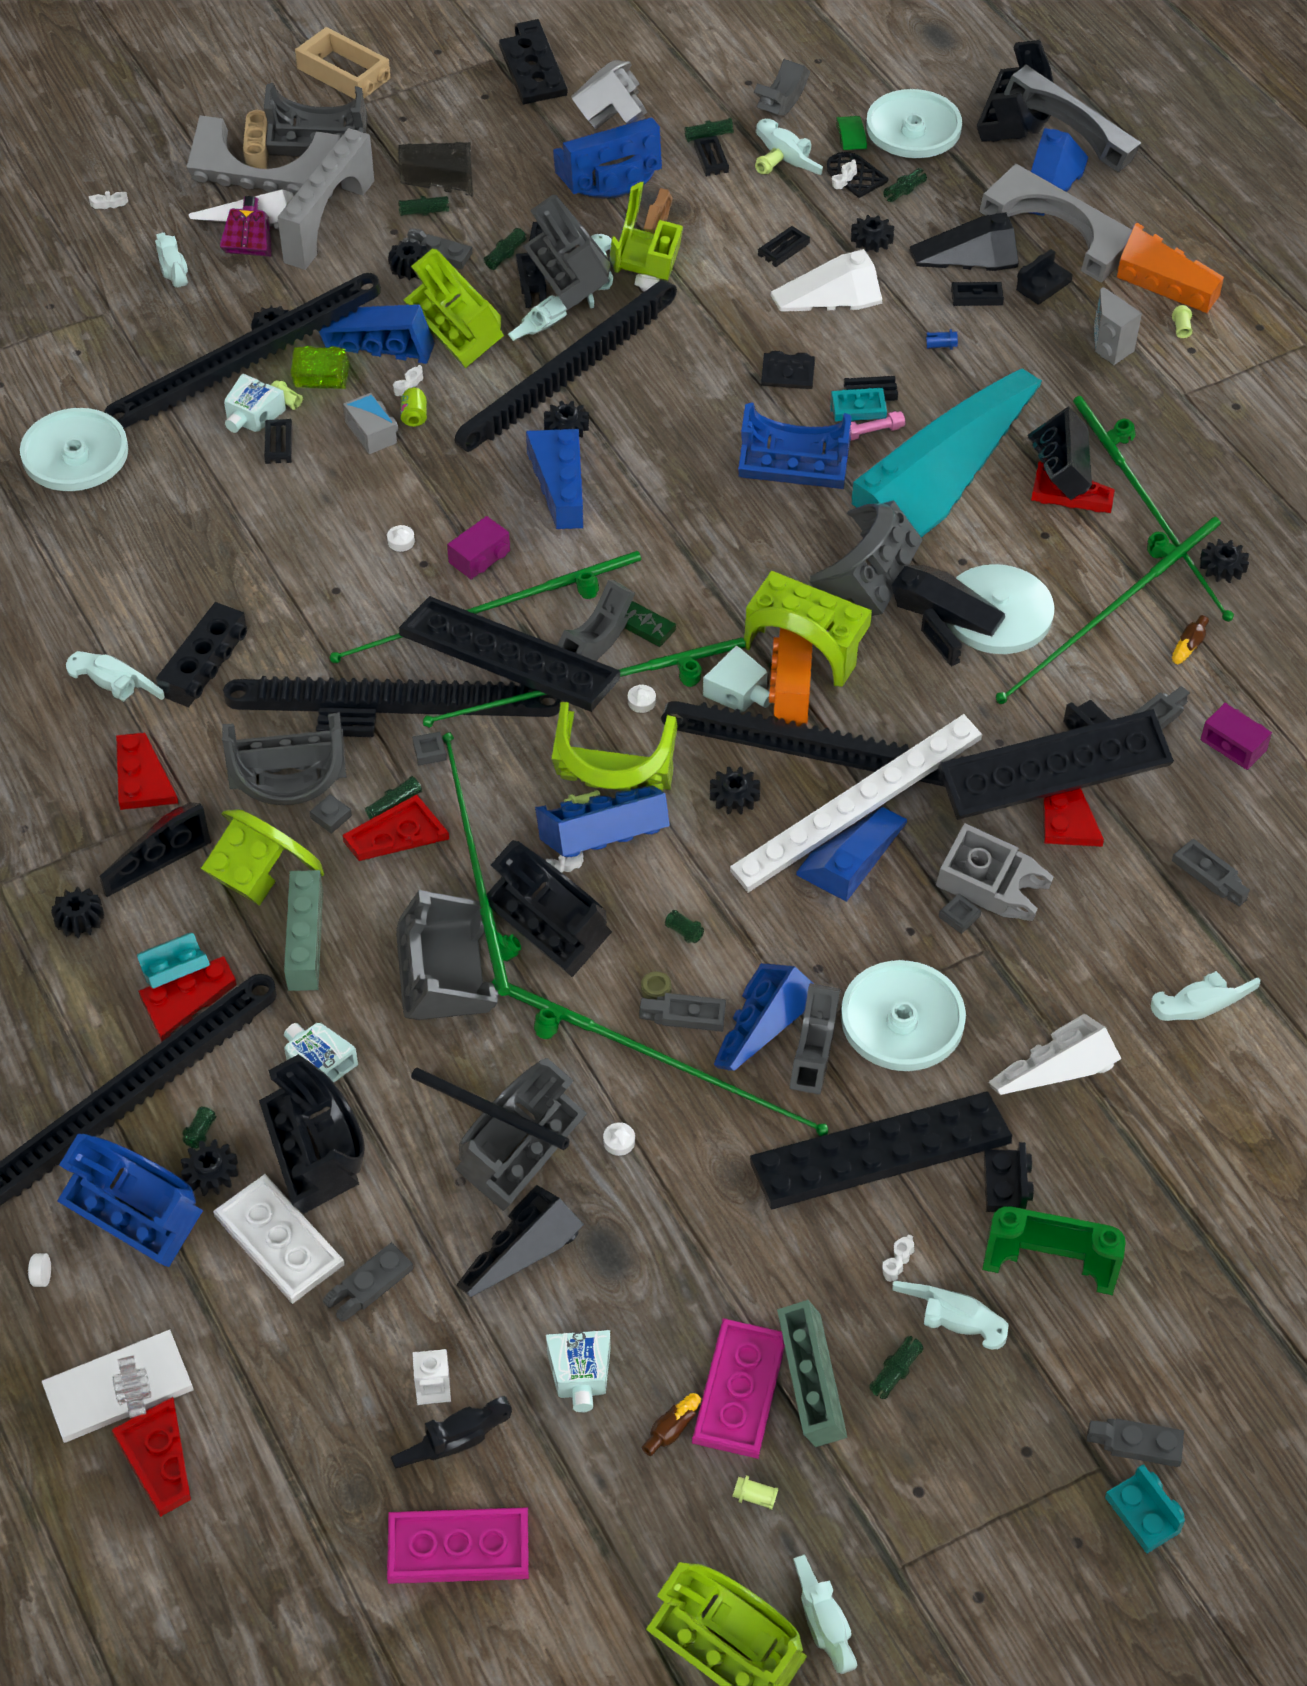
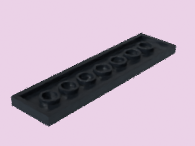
(510, 653)
(1055, 764)
(880, 1150)

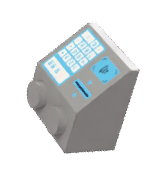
(1115, 327)

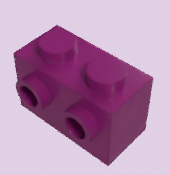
(478, 547)
(1236, 736)

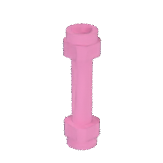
(894, 421)

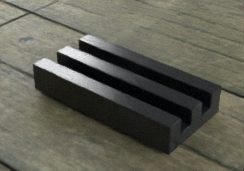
(723, 165)
(787, 247)
(977, 293)
(885, 382)
(278, 455)
(941, 637)
(349, 717)

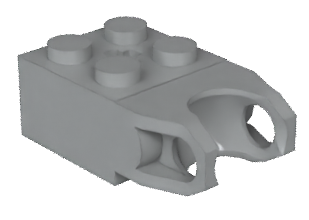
(991, 874)

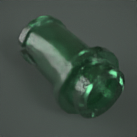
(682, 925)
(199, 1127)

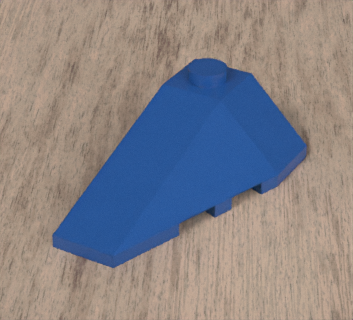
(1059, 160)
(850, 856)
(772, 1002)

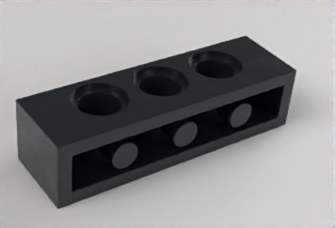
(202, 654)

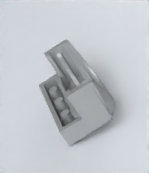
(609, 93)

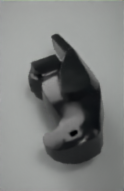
(456, 1432)

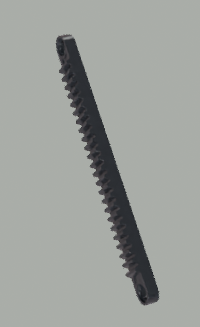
(245, 350)
(565, 366)
(384, 696)
(788, 737)
(134, 1084)

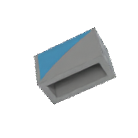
(370, 423)

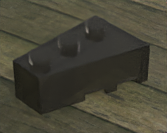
(437, 165)

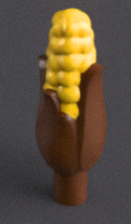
(1190, 639)
(671, 1424)

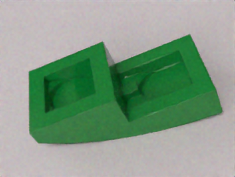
(851, 132)

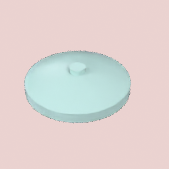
(914, 123)
(74, 449)
(1021, 598)
(903, 1015)

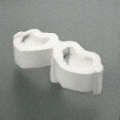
(848, 171)
(104, 202)
(412, 378)
(567, 863)
(902, 1250)

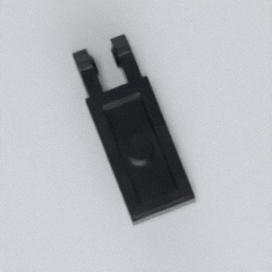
(530, 279)

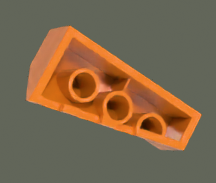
(1168, 271)
(790, 677)

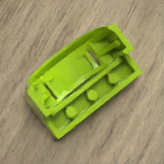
(468, 323)
(810, 613)
(613, 769)
(735, 1616)

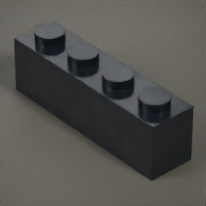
(1065, 452)

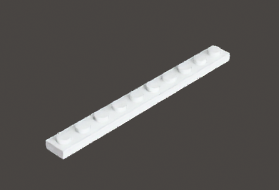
(855, 803)

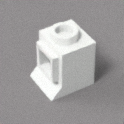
(431, 1377)

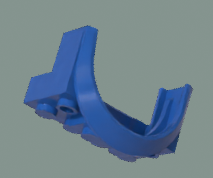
(583, 155)
(794, 451)
(141, 1185)

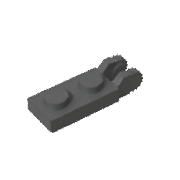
(454, 252)
(369, 1281)

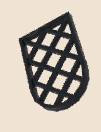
(836, 158)

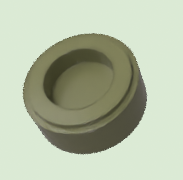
(655, 985)

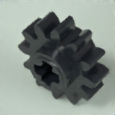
(872, 233)
(566, 417)
(1224, 560)
(734, 790)
(221, 1164)

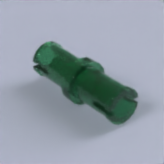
(709, 129)
(905, 185)
(423, 205)
(505, 248)
(394, 797)
(896, 1367)

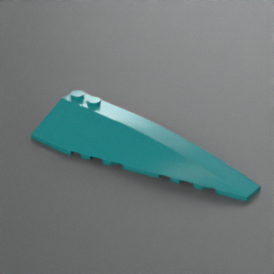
(943, 457)

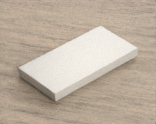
(278, 1238)
(86, 1397)

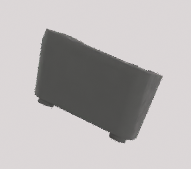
(442, 958)

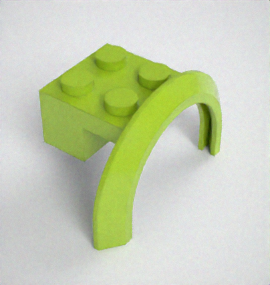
(645, 251)
(248, 854)

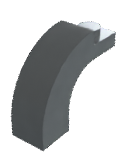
(785, 89)
(603, 625)
(815, 1039)

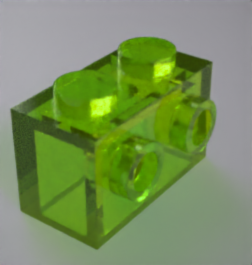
(320, 367)

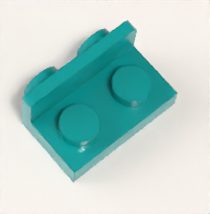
(859, 403)
(172, 960)
(1146, 1509)

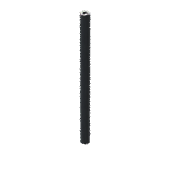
(490, 1108)

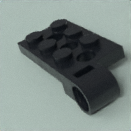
(523, 73)

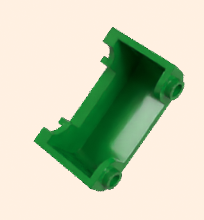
(1095, 1243)

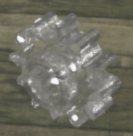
(131, 1386)

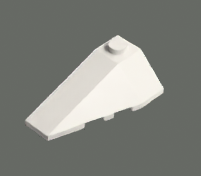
(271, 203)
(840, 282)
(1075, 1052)

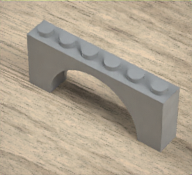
(213, 162)
(1026, 192)
(299, 221)

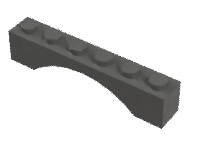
(1109, 141)

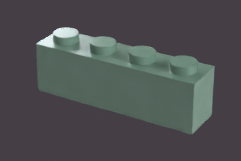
(303, 930)
(812, 1373)

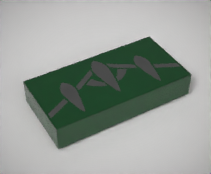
(648, 624)

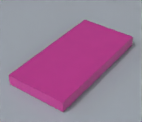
(739, 1388)
(458, 1545)

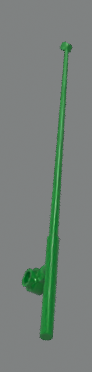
(1122, 430)
(1158, 547)
(585, 580)
(689, 672)
(500, 947)
(551, 1014)

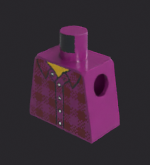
(247, 230)

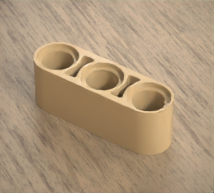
(255, 140)

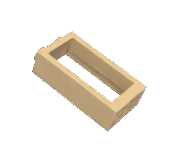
(310, 61)

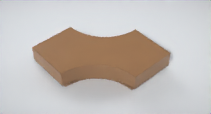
(658, 210)

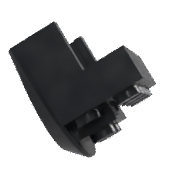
(1008, 114)
(559, 919)
(335, 1133)

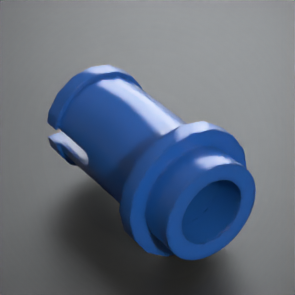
(942, 339)

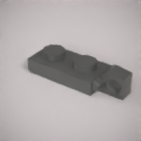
(1167, 706)
(1211, 872)
(685, 1011)
(1138, 1441)

